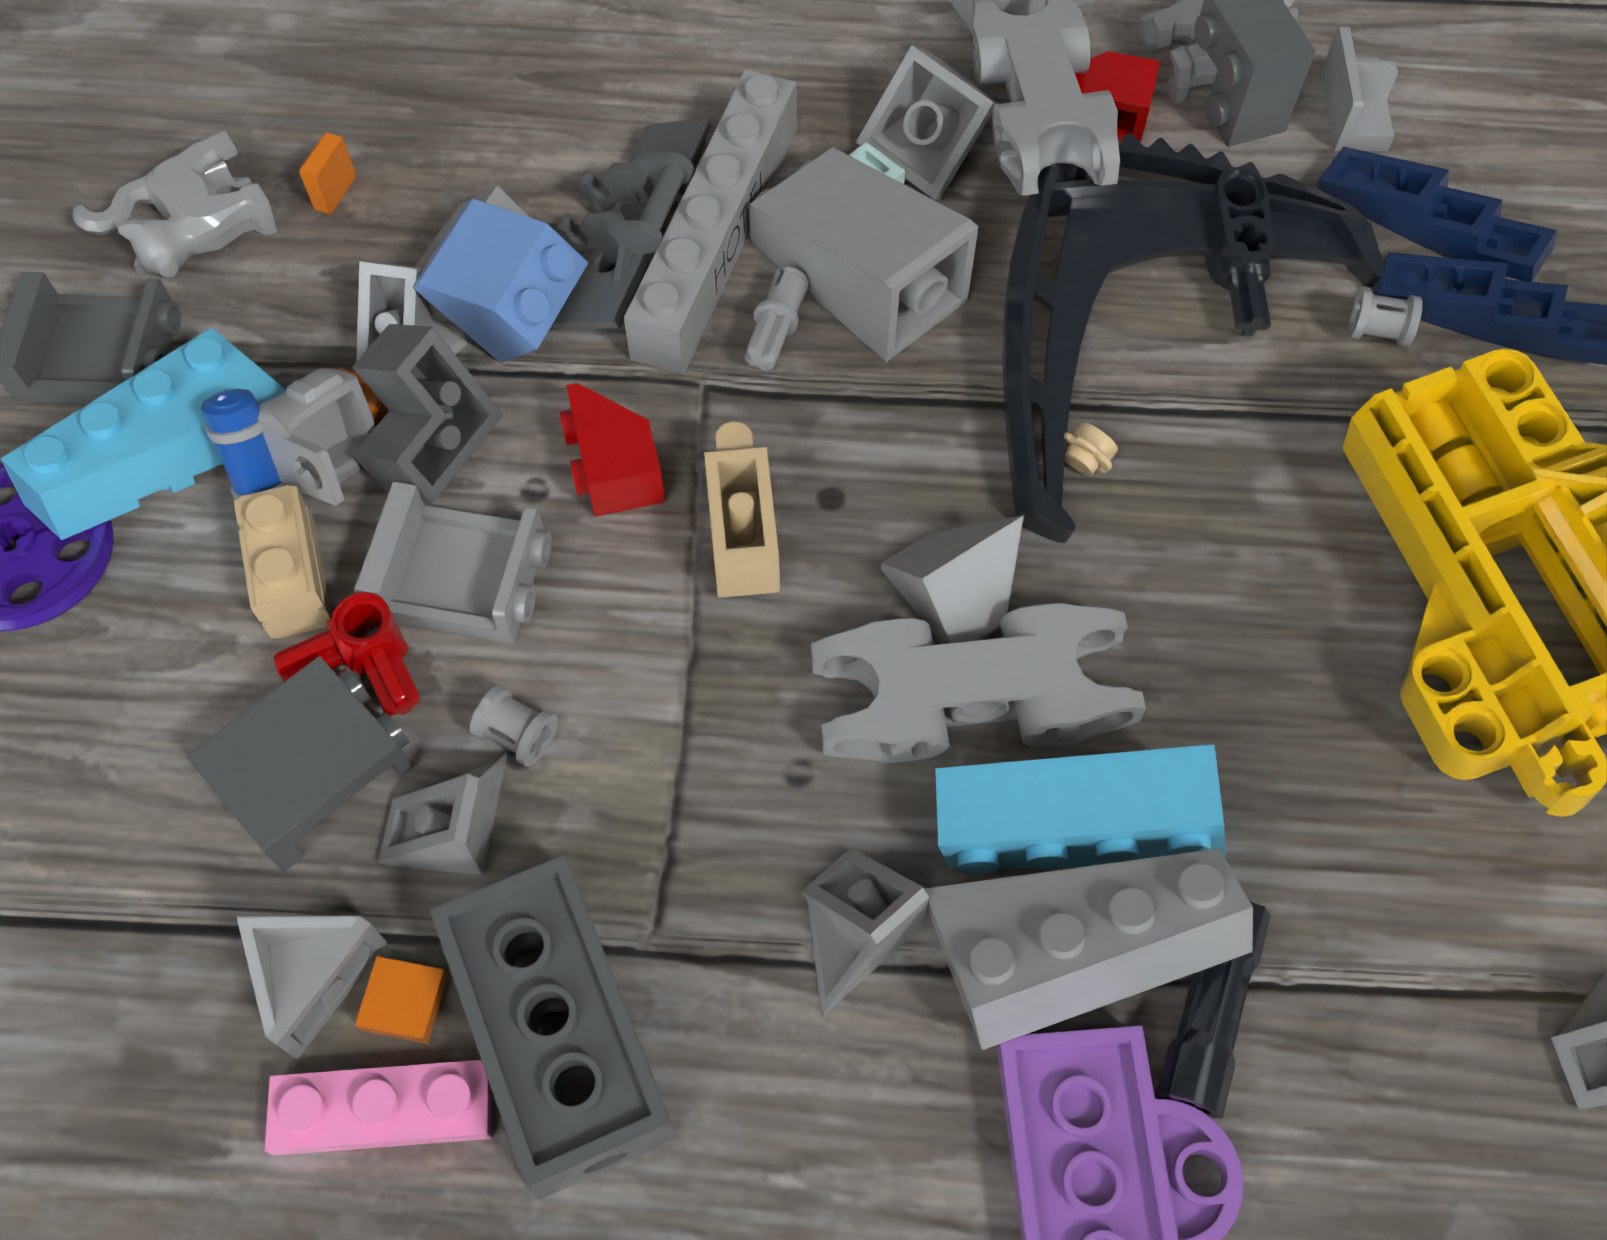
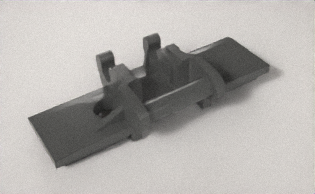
(627, 221)

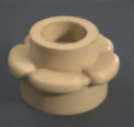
(1089, 449)

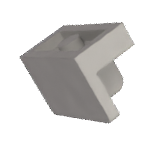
(1357, 96)

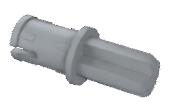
(776, 317)

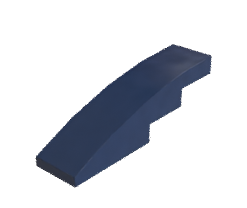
(1422, 208)
(1485, 305)

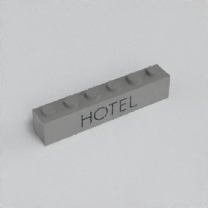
(711, 223)

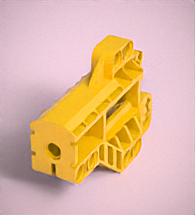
(1462, 474)

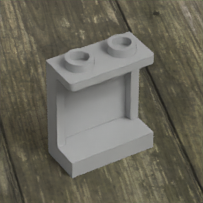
(455, 566)

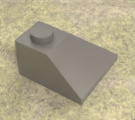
(928, 120)

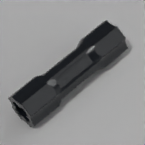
(1201, 1055)

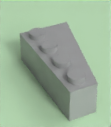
(1085, 936)

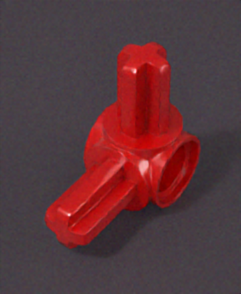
(375, 656)

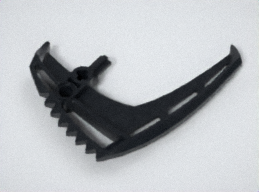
(1228, 218)

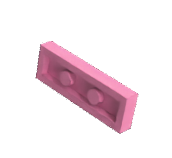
(378, 1108)

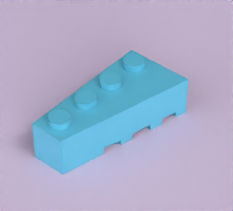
(133, 438)
(1079, 809)

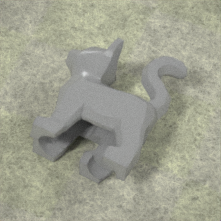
(1190, 62)
(198, 200)

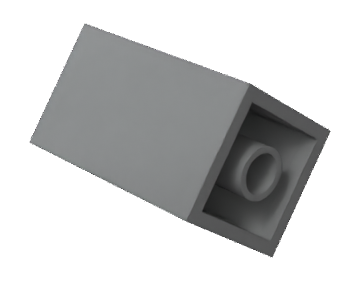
(869, 246)

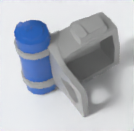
(294, 439)

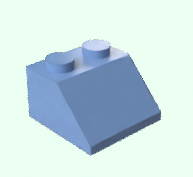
(501, 278)

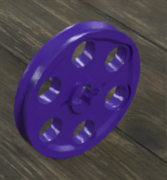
(38, 561)

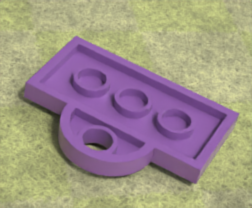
(1099, 1149)

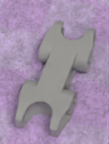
(1046, 111)
(1018, 677)

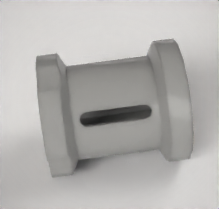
(1385, 317)
(513, 725)

